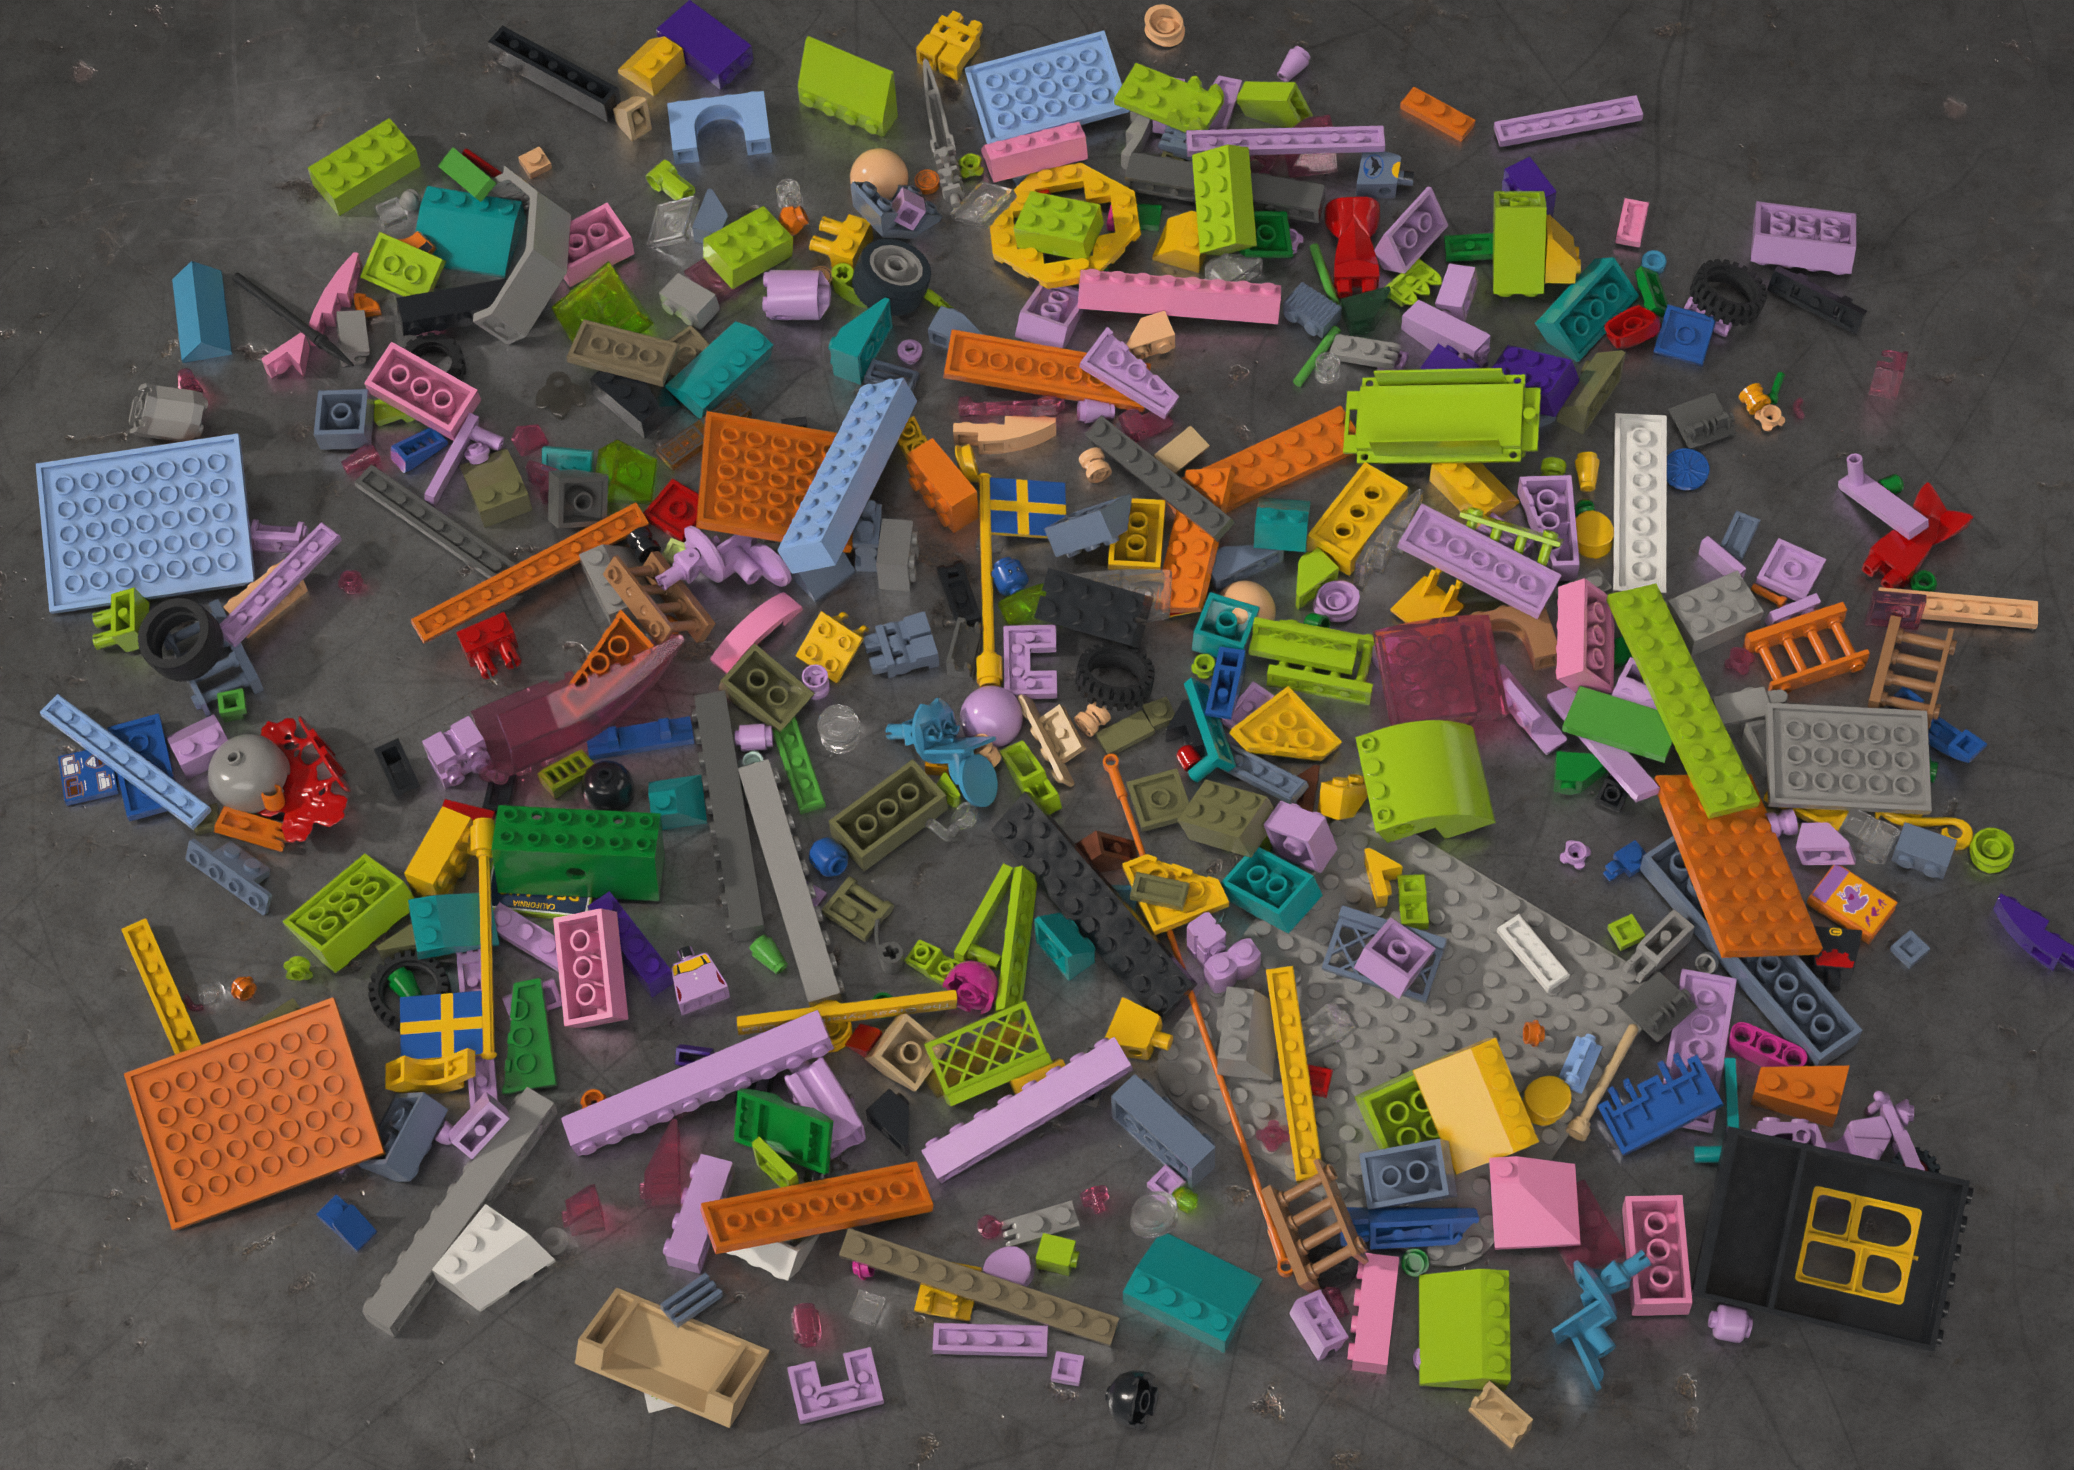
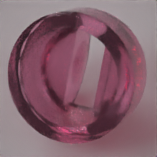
(993, 1231)

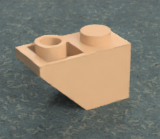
(1152, 336)

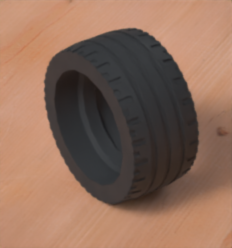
(158, 625)

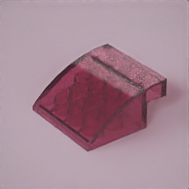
(1441, 670)

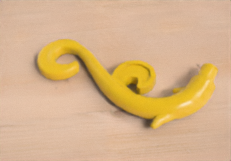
(1917, 820)

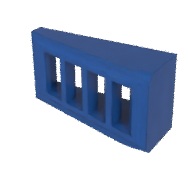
(408, 460)

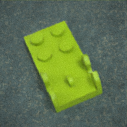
(1170, 99)

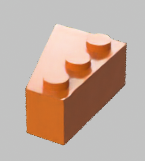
(1801, 1091)

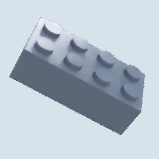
(1163, 1130)

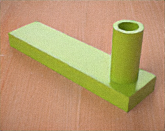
(968, 945)

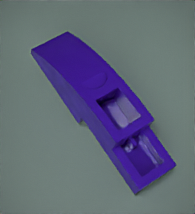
(2030, 933)

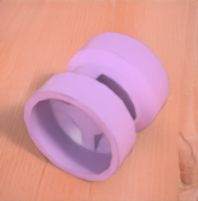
(817, 676)
(1783, 822)

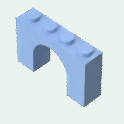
(690, 116)

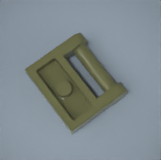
(853, 915)

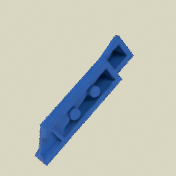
(1410, 1226)

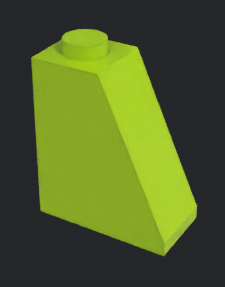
(1273, 103)

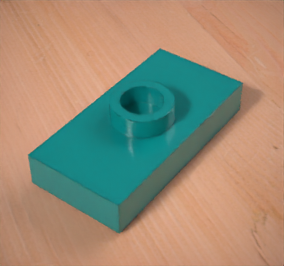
(568, 458)

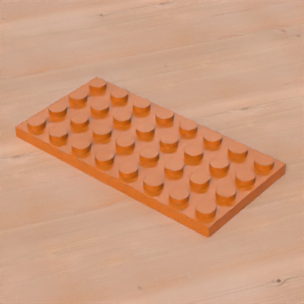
(1738, 876)

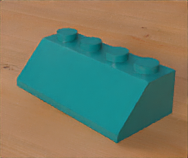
(1583, 309)
(720, 368)

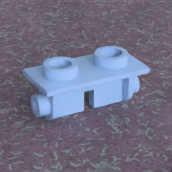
(1580, 1062)

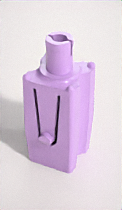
(819, 1088)

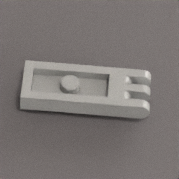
(1365, 351)
(1051, 1220)

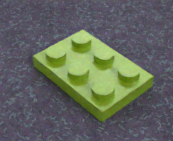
(401, 267)

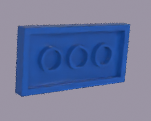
(147, 739)

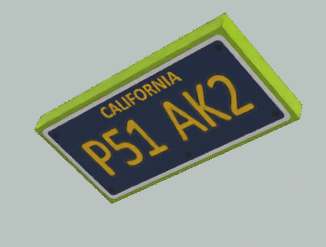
(538, 905)

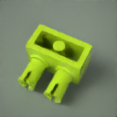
(125, 617)

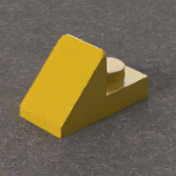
(1379, 872)

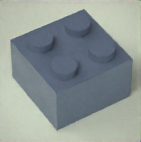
(344, 419)

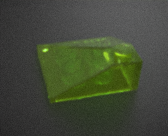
(602, 300)

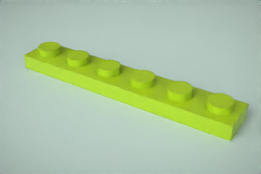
(1016, 941)

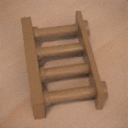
(677, 600)
(1890, 655)
(1287, 1226)

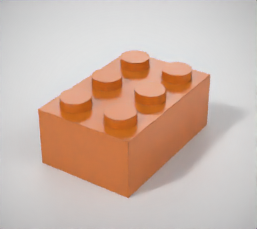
(942, 486)

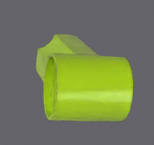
(666, 178)

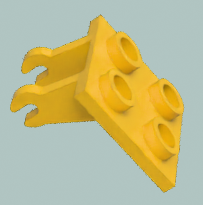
(1428, 601)
(831, 644)
(943, 1304)

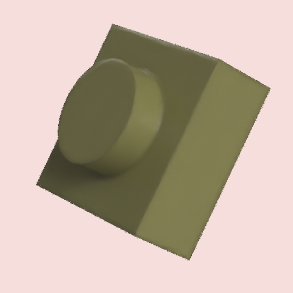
(1159, 713)

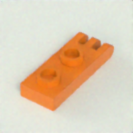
(250, 828)

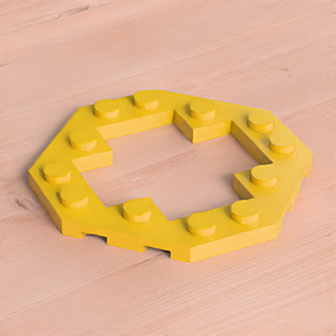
(1107, 247)

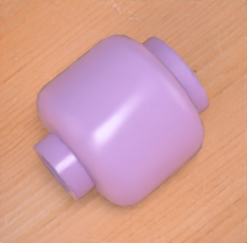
(1730, 1323)

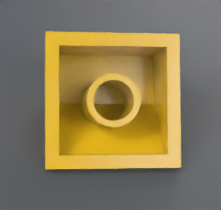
(654, 64)
(1180, 243)
(1561, 255)

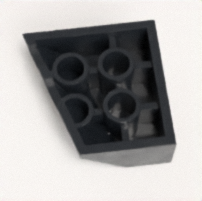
(635, 401)

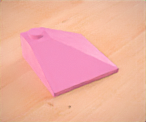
(1533, 1203)

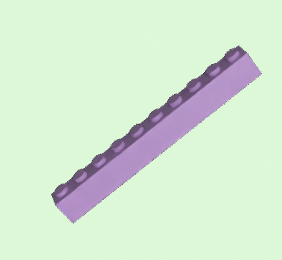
(697, 1083)

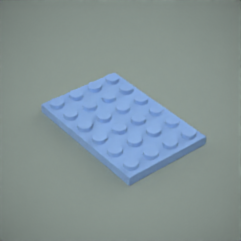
(1046, 88)

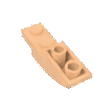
(1014, 435)

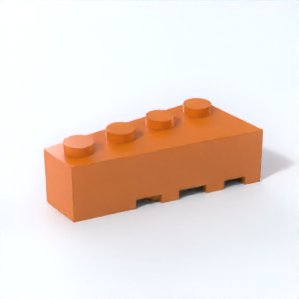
(616, 646)

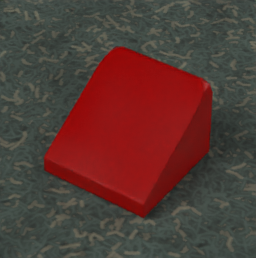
(863, 1039)

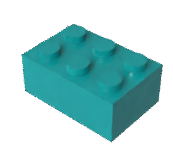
(1272, 889)

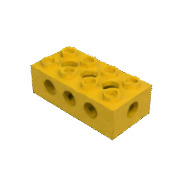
(1355, 516)

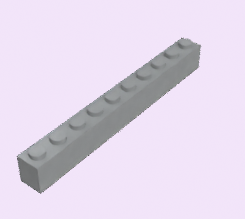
(790, 883)
(479, 1185)

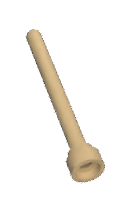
(1579, 1127)

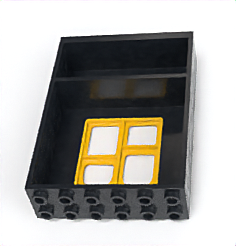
(1764, 1222)

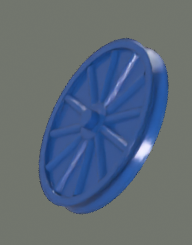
(1687, 469)

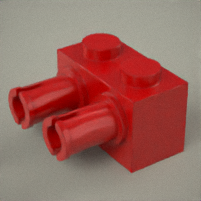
(489, 640)

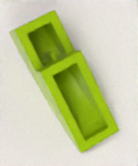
(1030, 775)

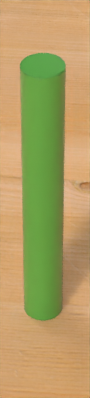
(1324, 273)
(1310, 364)

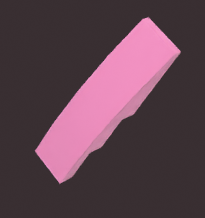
(337, 294)

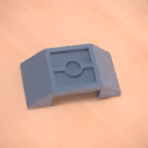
(881, 215)

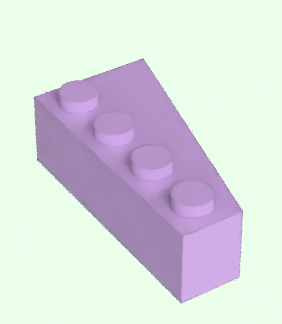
(1550, 506)

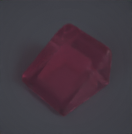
(528, 439)

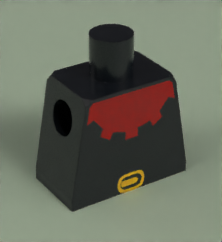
(1837, 957)

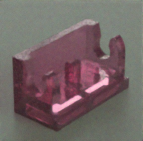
(1888, 376)

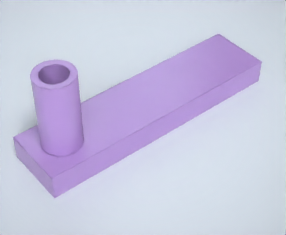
(469, 431)
(1880, 500)

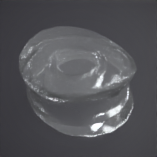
(839, 728)
(1154, 1214)

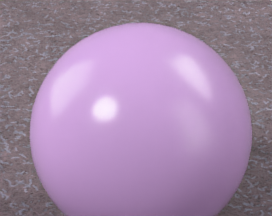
(993, 713)

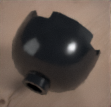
(607, 786)
(1132, 1398)

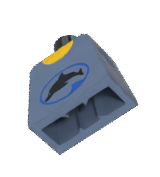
(1381, 175)

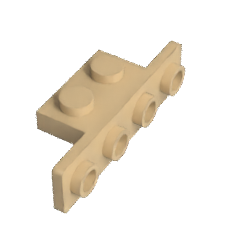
(1056, 736)

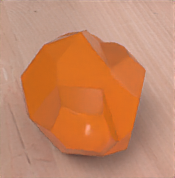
(793, 219)

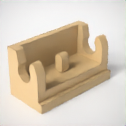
(1182, 450)
(1501, 1415)

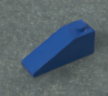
(1226, 683)

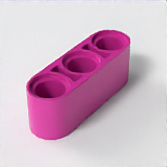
(1759, 1039)

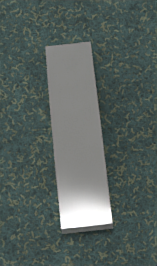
(1136, 136)

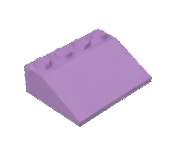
(1803, 238)

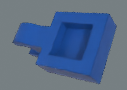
(1625, 860)

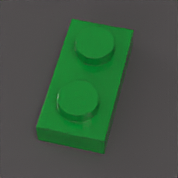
(1468, 247)
(1652, 290)

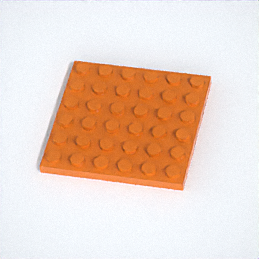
(757, 475)

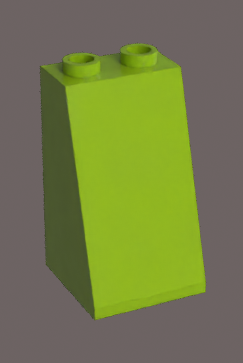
(1519, 243)

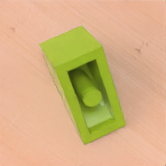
(1313, 572)

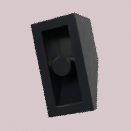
(892, 1119)

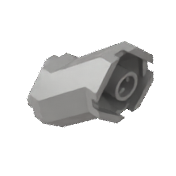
(167, 413)

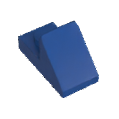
(347, 1222)

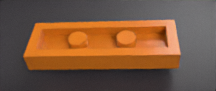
(1437, 114)

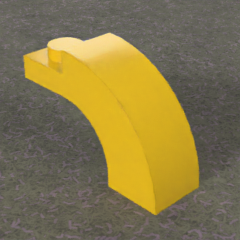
(430, 1076)

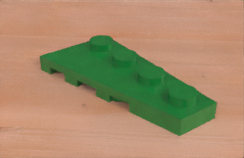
(529, 1042)

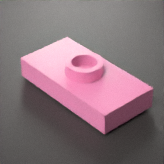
(1632, 222)

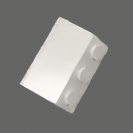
(779, 1258)

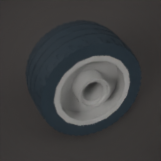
(892, 271)

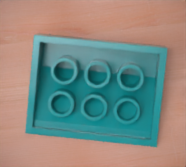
(470, 232)
(1191, 1291)

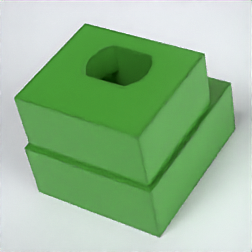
(229, 699)

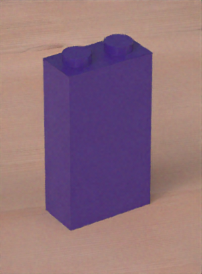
(707, 44)

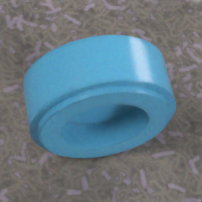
(1654, 261)

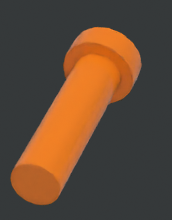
(1780, 601)

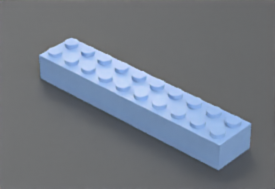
(847, 476)

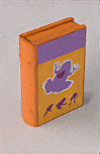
(1851, 902)

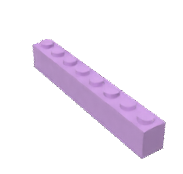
(1026, 1110)

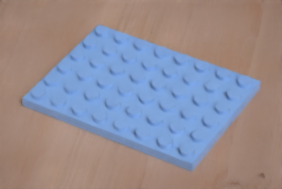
(145, 520)

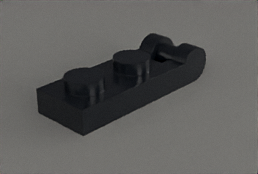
(959, 593)

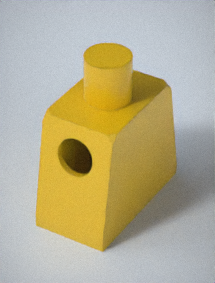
(1138, 1030)

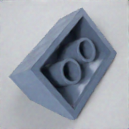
(1090, 527)
(406, 1135)

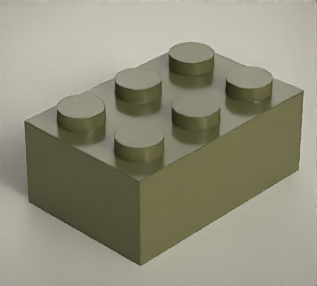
(1226, 818)

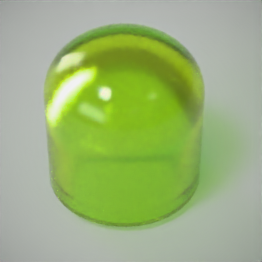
(1185, 1199)

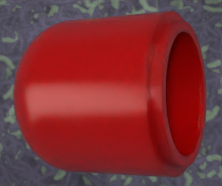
(1188, 757)

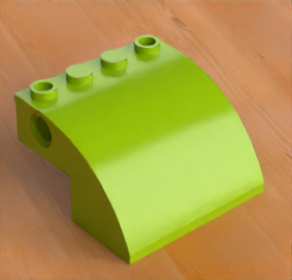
(1425, 779)

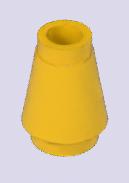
(1587, 470)

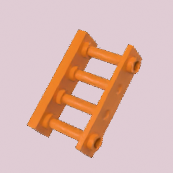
(1807, 626)

